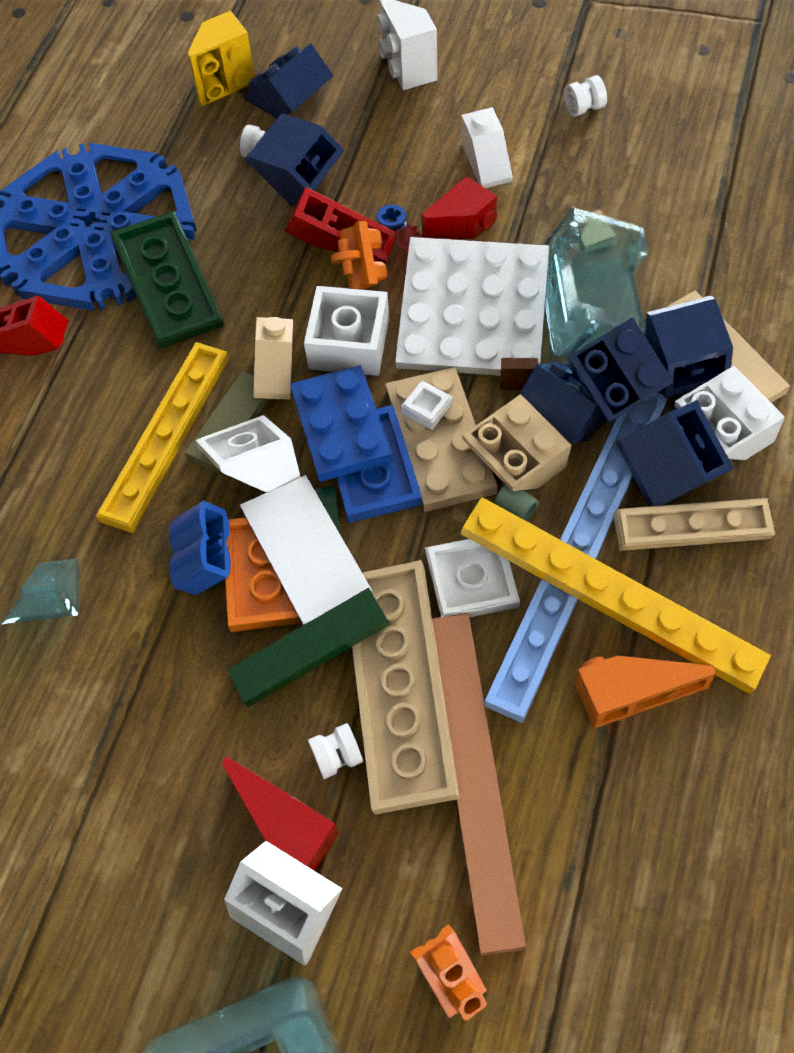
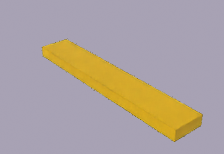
(162, 438)

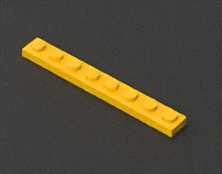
(616, 595)

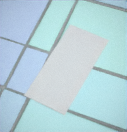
(304, 548)

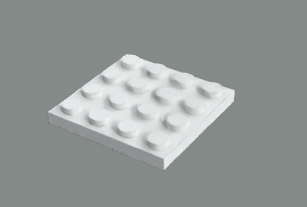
(471, 305)

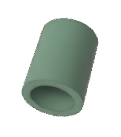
(517, 502)

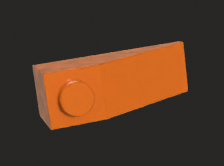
(631, 685)

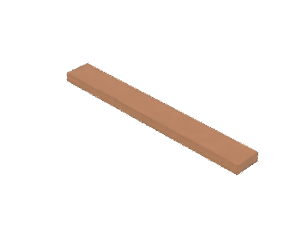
(479, 805)

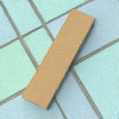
(749, 361)
(693, 524)

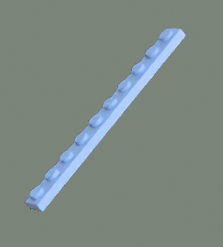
(550, 606)

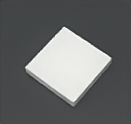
(470, 579)

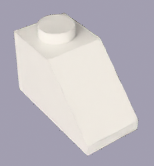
(486, 147)

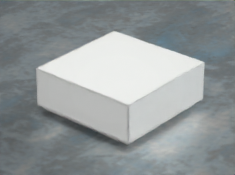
(427, 405)

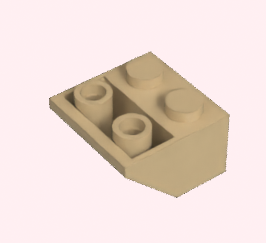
(519, 445)

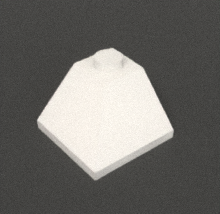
(253, 453)

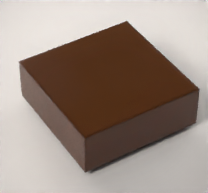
(516, 372)

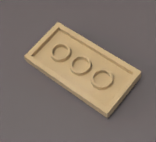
(441, 460)

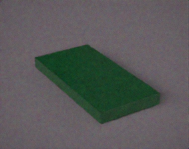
(167, 279)

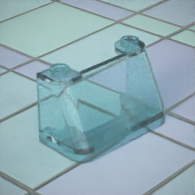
(591, 278)
(283, 1012)

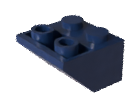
(288, 81)
(294, 156)
(690, 343)
(620, 370)
(563, 401)
(674, 454)

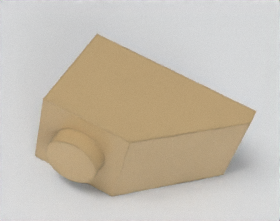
(273, 358)

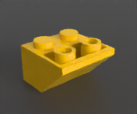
(220, 58)

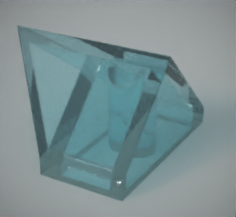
(48, 593)

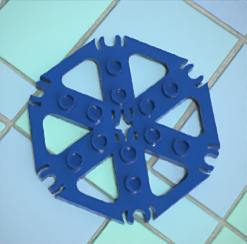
(67, 223)

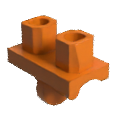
(357, 256)
(451, 975)

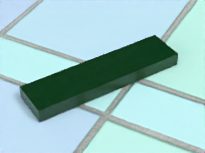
(308, 647)

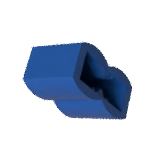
(199, 548)

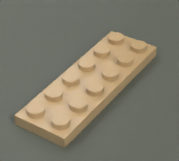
(403, 698)

